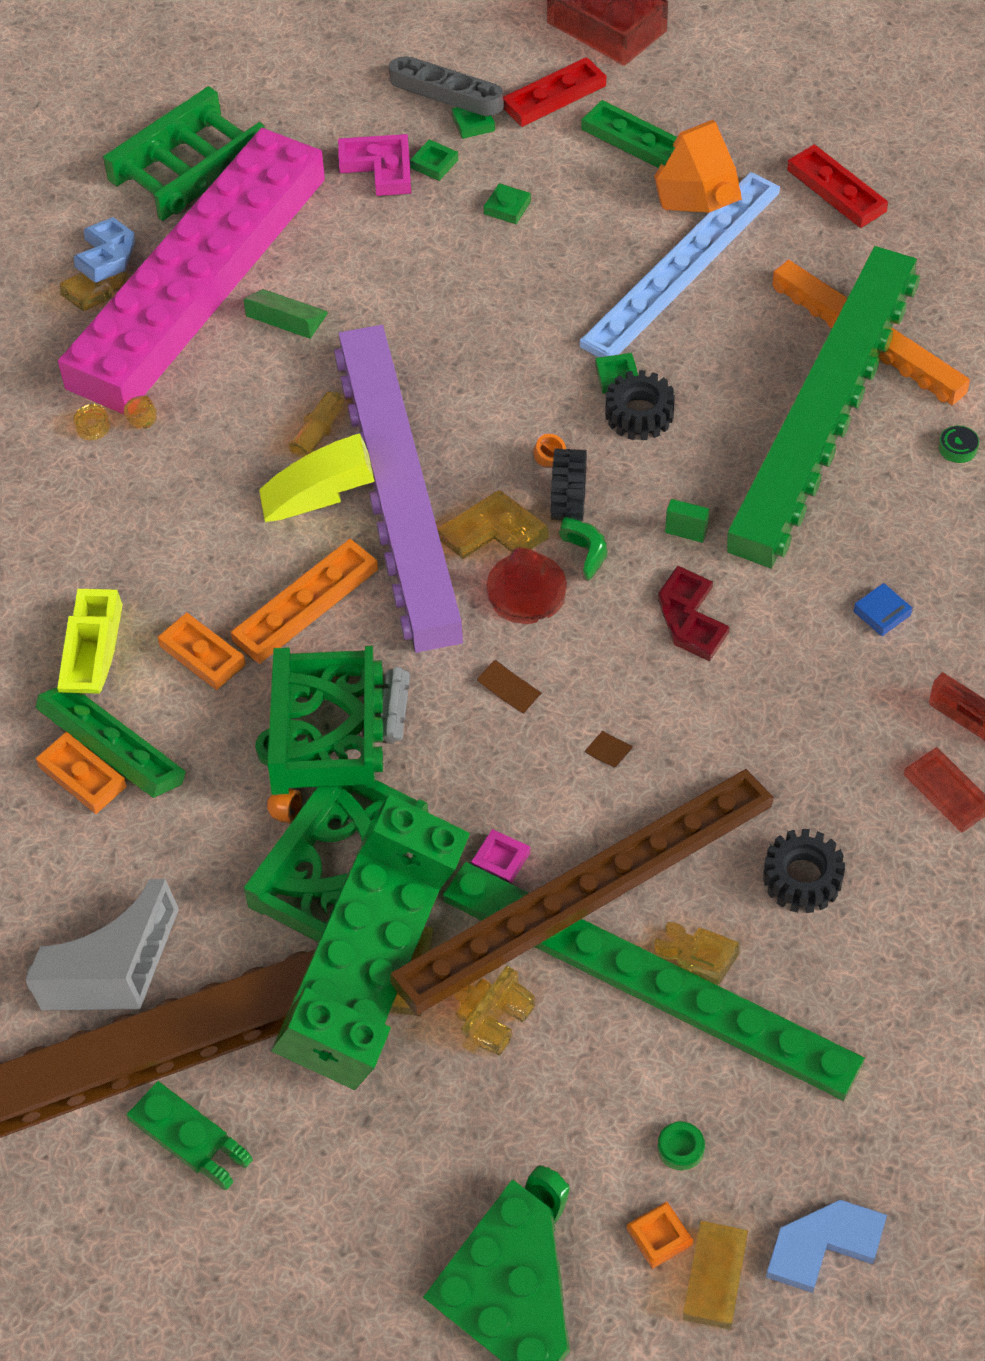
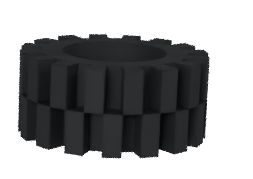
(636, 421)
(568, 484)
(803, 893)

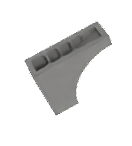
(110, 965)

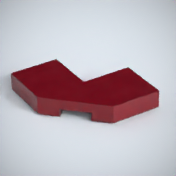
(687, 627)

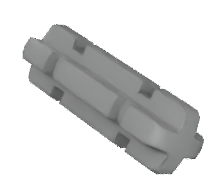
(395, 704)

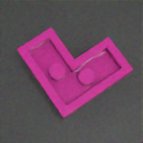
(383, 154)

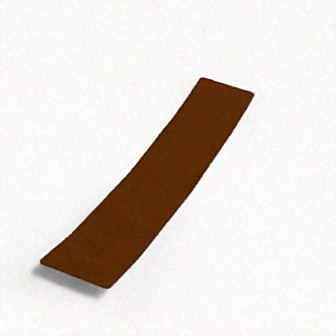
(522, 695)

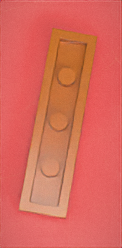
(304, 601)

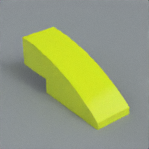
(317, 479)
(90, 641)

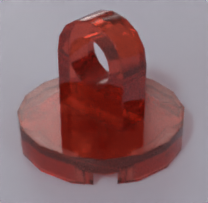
(526, 587)

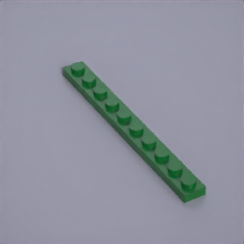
(673, 990)

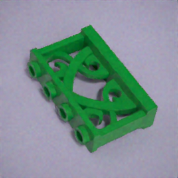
(302, 674)
(278, 870)

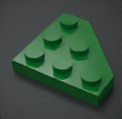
(508, 1282)

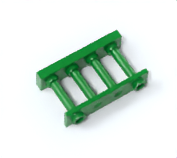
(165, 134)

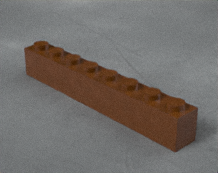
(148, 1045)

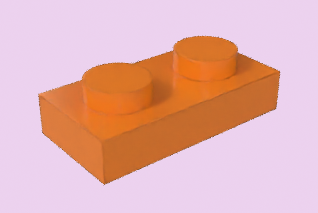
(201, 651)
(81, 772)

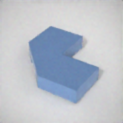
(111, 253)
(836, 1227)

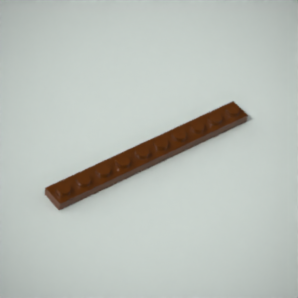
(579, 892)

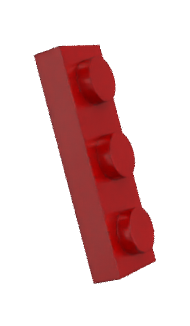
(554, 91)
(837, 186)

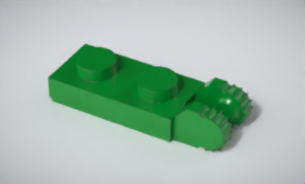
(186, 1133)

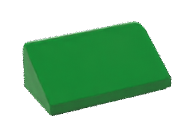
(284, 312)

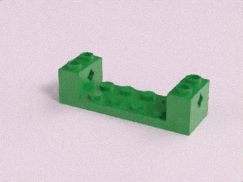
(367, 938)

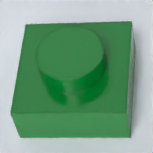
(507, 203)

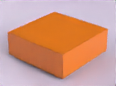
(659, 1234)

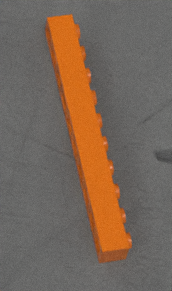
(902, 353)

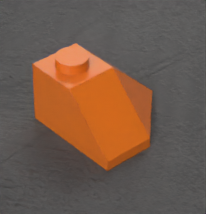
(698, 172)

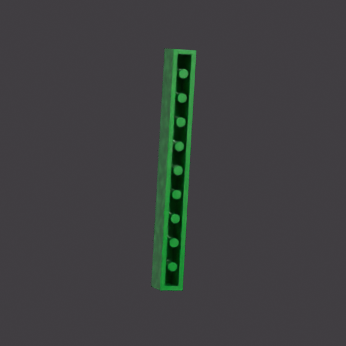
(823, 408)

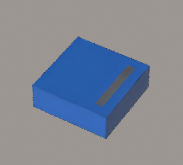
(882, 609)

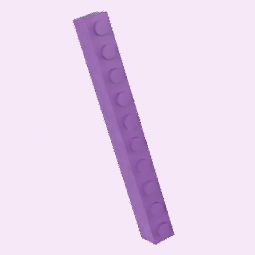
(399, 492)

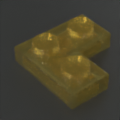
(491, 519)

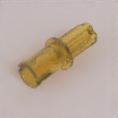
(317, 424)

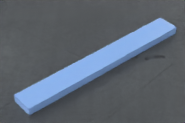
(677, 269)

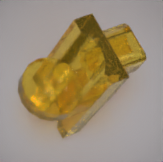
(484, 1005)

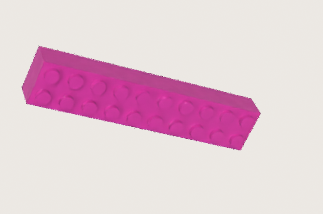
(192, 271)

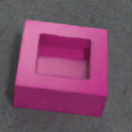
(501, 856)

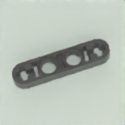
(446, 85)

